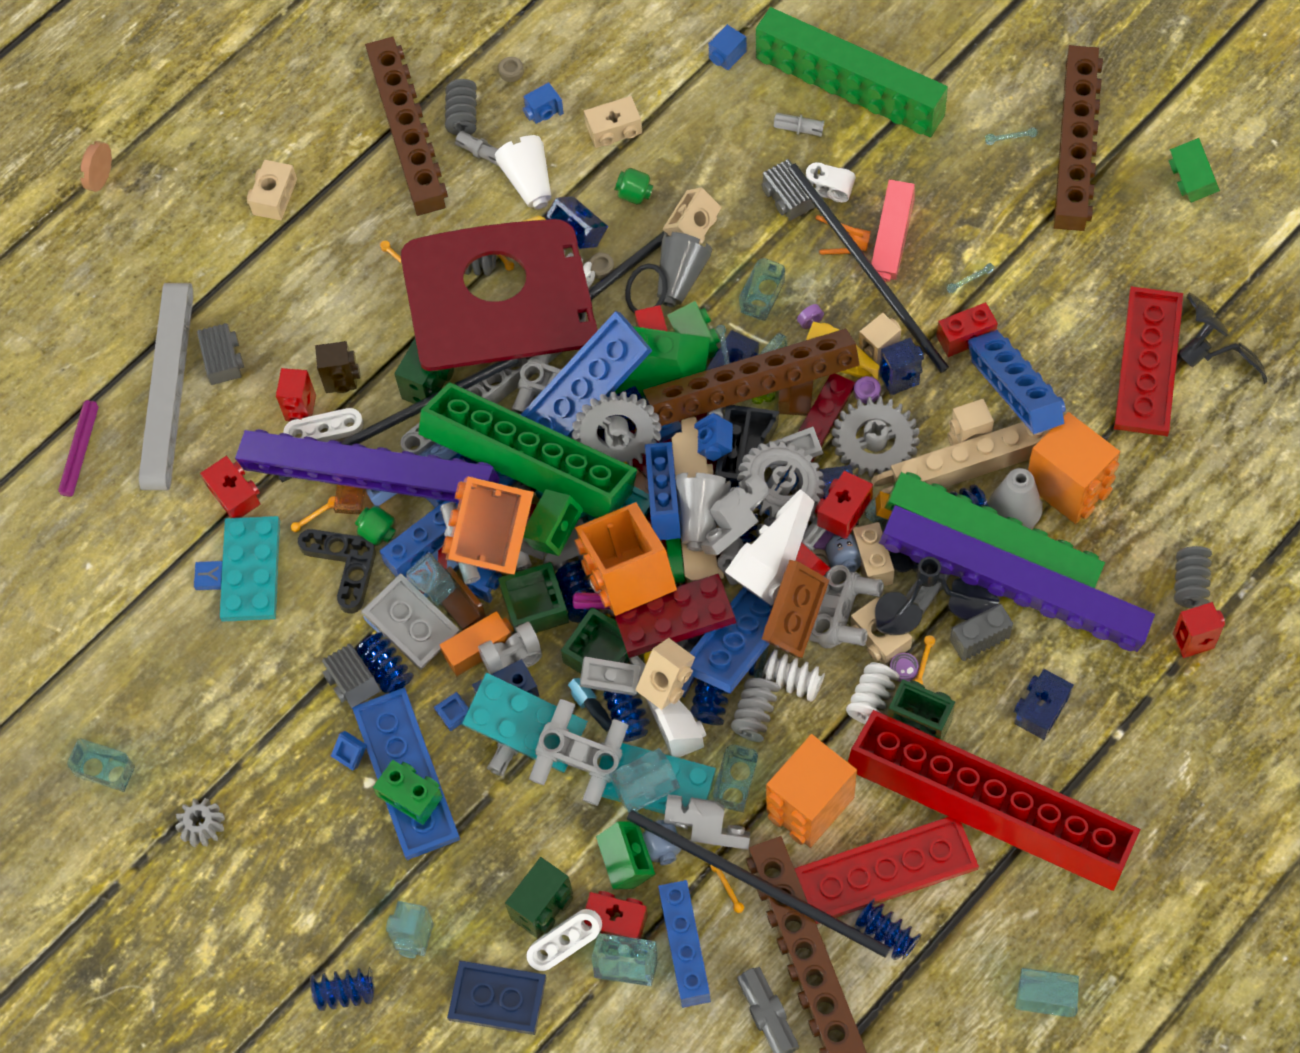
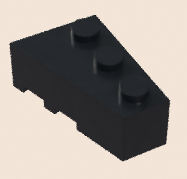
(750, 429)

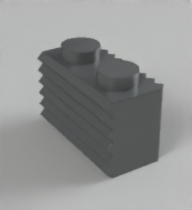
(785, 191)
(219, 353)
(981, 632)
(350, 675)

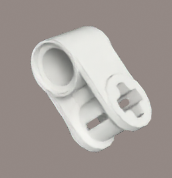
(831, 182)

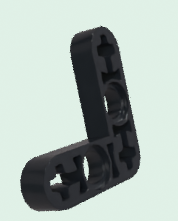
(353, 562)

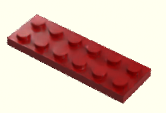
(1148, 361)
(888, 867)

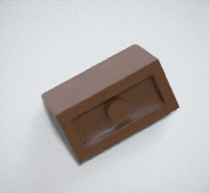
(796, 399)
(462, 603)

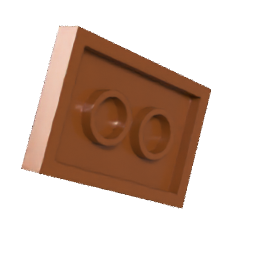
(795, 609)

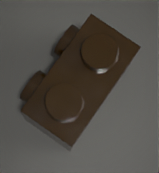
(337, 367)

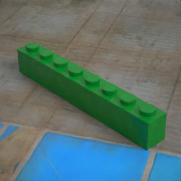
(989, 527)

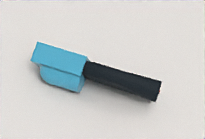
(586, 698)

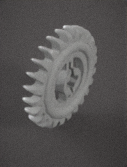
(876, 433)
(619, 440)
(764, 456)

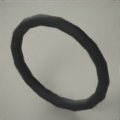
(633, 276)

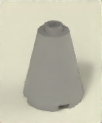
(1018, 498)
(694, 504)

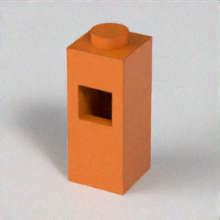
(462, 649)

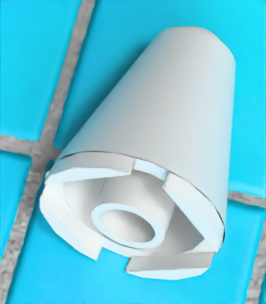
(526, 169)

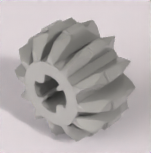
(195, 813)

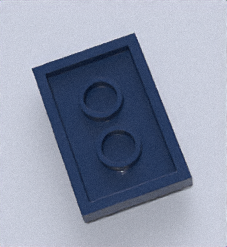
(497, 997)

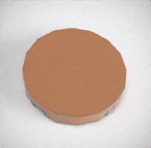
(96, 166)

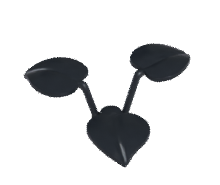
(1199, 347)
(899, 616)

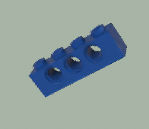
(662, 490)
(684, 944)

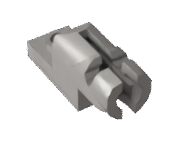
(735, 514)
(706, 820)

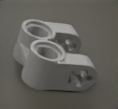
(519, 646)

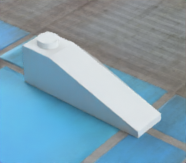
(763, 563)
(675, 724)

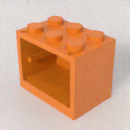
(1073, 468)
(487, 525)
(624, 559)
(810, 791)

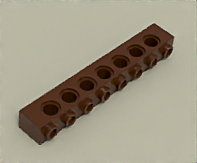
(389, 71)
(1071, 214)
(753, 377)
(775, 855)

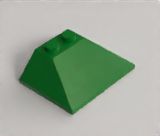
(672, 358)

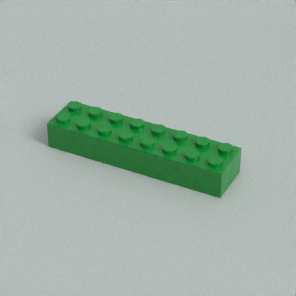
(851, 72)
(526, 450)

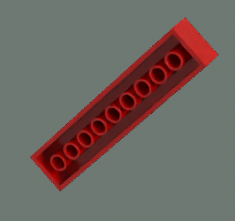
(993, 800)

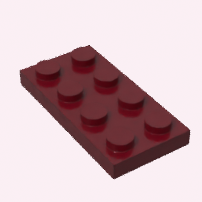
(677, 615)

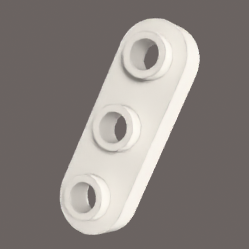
(334, 421)
(557, 947)

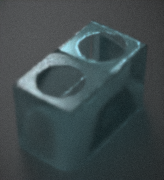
(770, 270)
(432, 579)
(104, 754)
(737, 754)
(1047, 992)

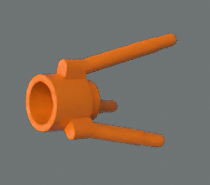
(860, 237)

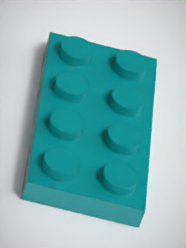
(250, 569)
(515, 718)
(693, 778)

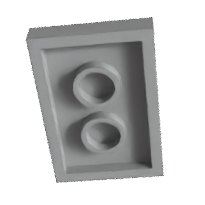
(410, 621)

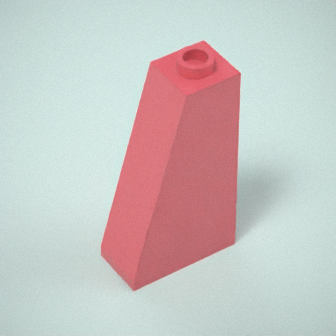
(893, 228)

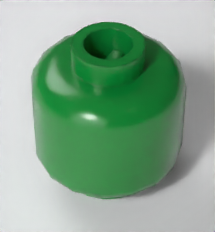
(633, 186)
(375, 525)

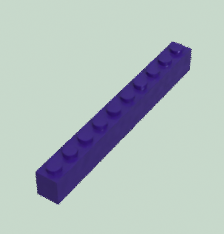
(357, 465)
(1018, 579)

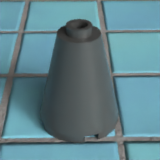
(682, 263)

